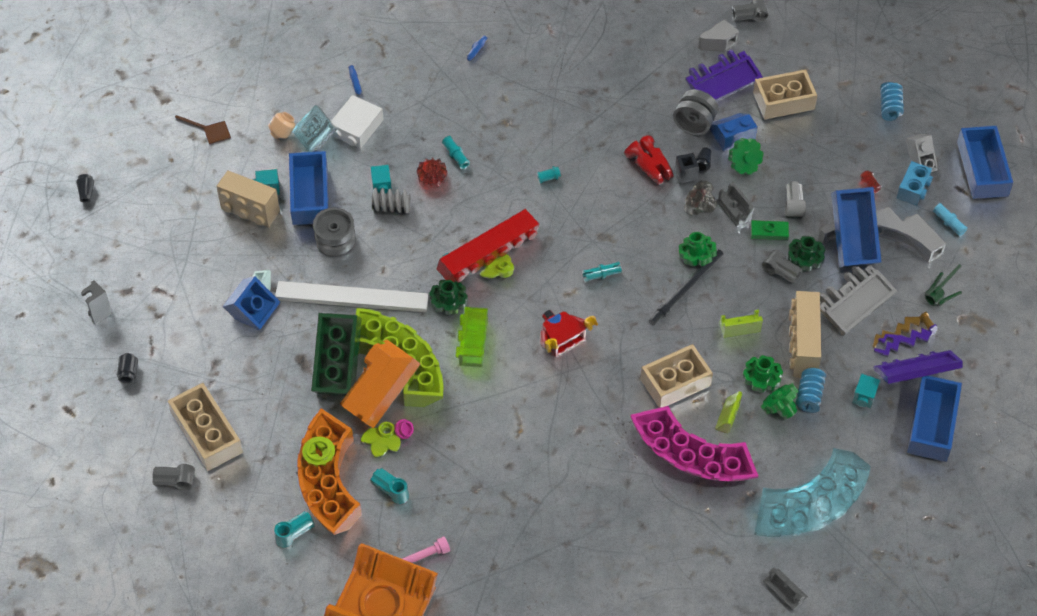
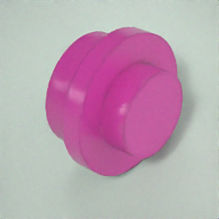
(404, 429)

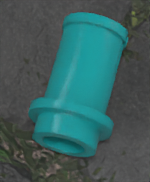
(546, 175)

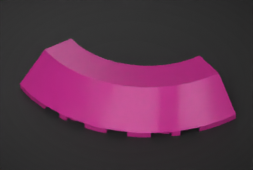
(691, 453)

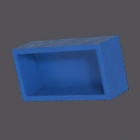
(985, 162)
(308, 186)
(856, 227)
(934, 418)

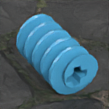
(891, 101)
(810, 390)

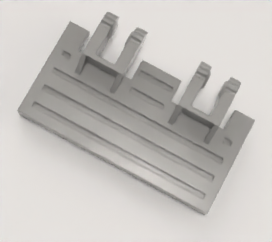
(858, 298)

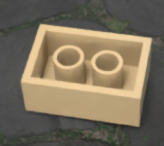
(785, 94)
(248, 198)
(676, 376)

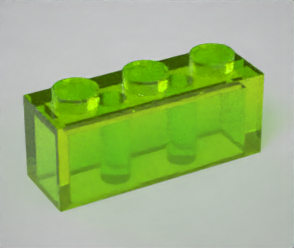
(472, 337)

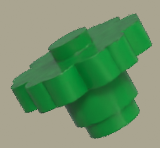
(745, 156)
(697, 249)
(762, 374)
(781, 401)

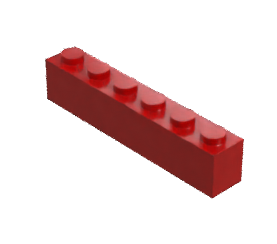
(488, 246)

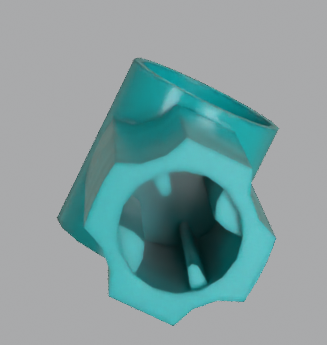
(390, 485)
(293, 529)

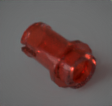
(868, 178)

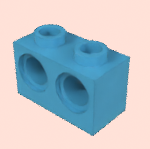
(914, 183)

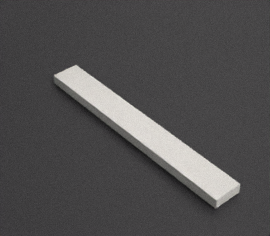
(352, 296)

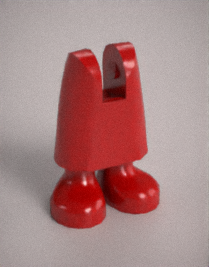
(651, 163)

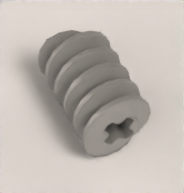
(390, 200)

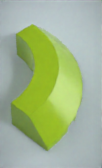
(427, 381)

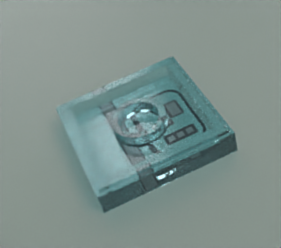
(314, 129)

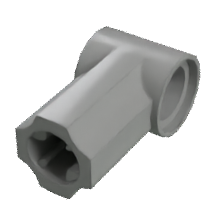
(795, 204)

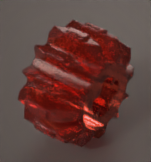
(432, 172)

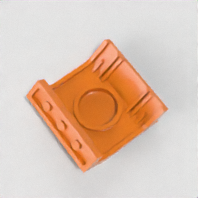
(384, 587)

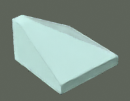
(265, 277)

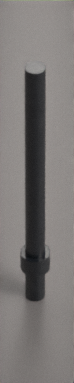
(664, 309)

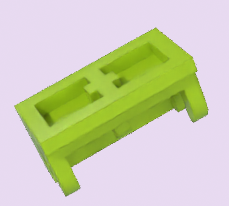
(741, 325)

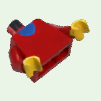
(563, 331)

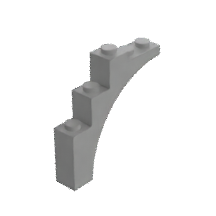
(910, 232)

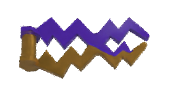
(898, 338)

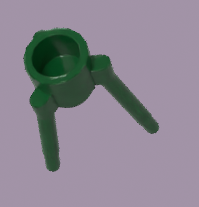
(935, 293)

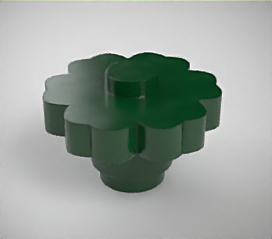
(806, 253)
(448, 297)

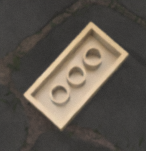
(804, 332)
(205, 426)

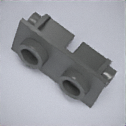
(785, 588)

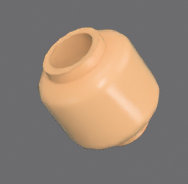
(281, 125)

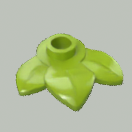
(499, 267)
(380, 441)

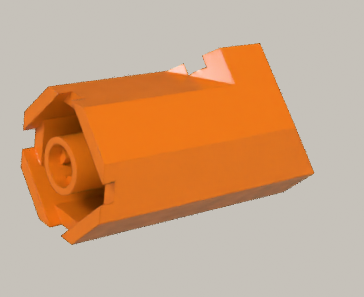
(380, 382)

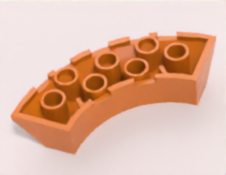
(322, 484)

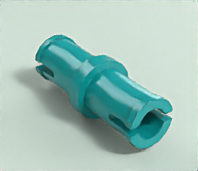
(455, 152)
(601, 271)

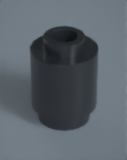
(127, 368)

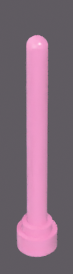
(439, 547)

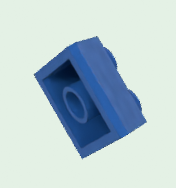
(732, 129)
(251, 303)

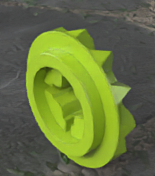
(324, 445)

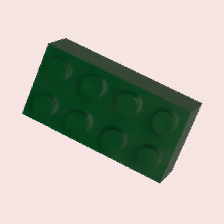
(336, 353)

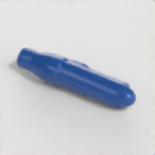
(476, 48)
(354, 78)

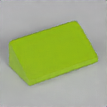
(729, 413)

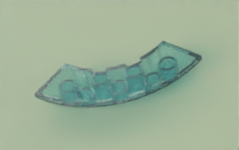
(814, 502)

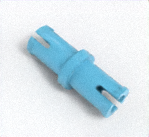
(950, 219)

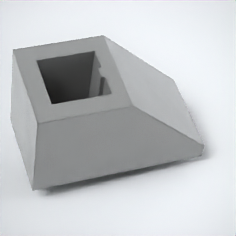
(719, 37)
(922, 150)

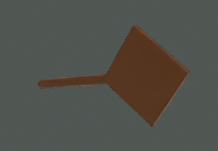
(214, 132)

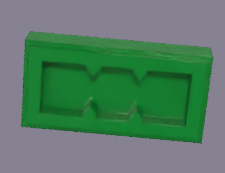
(769, 230)

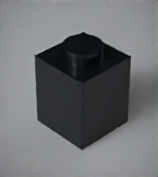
(686, 168)

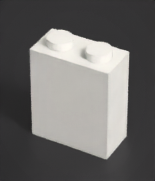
(357, 121)

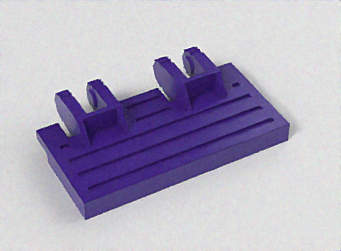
(724, 77)
(918, 366)

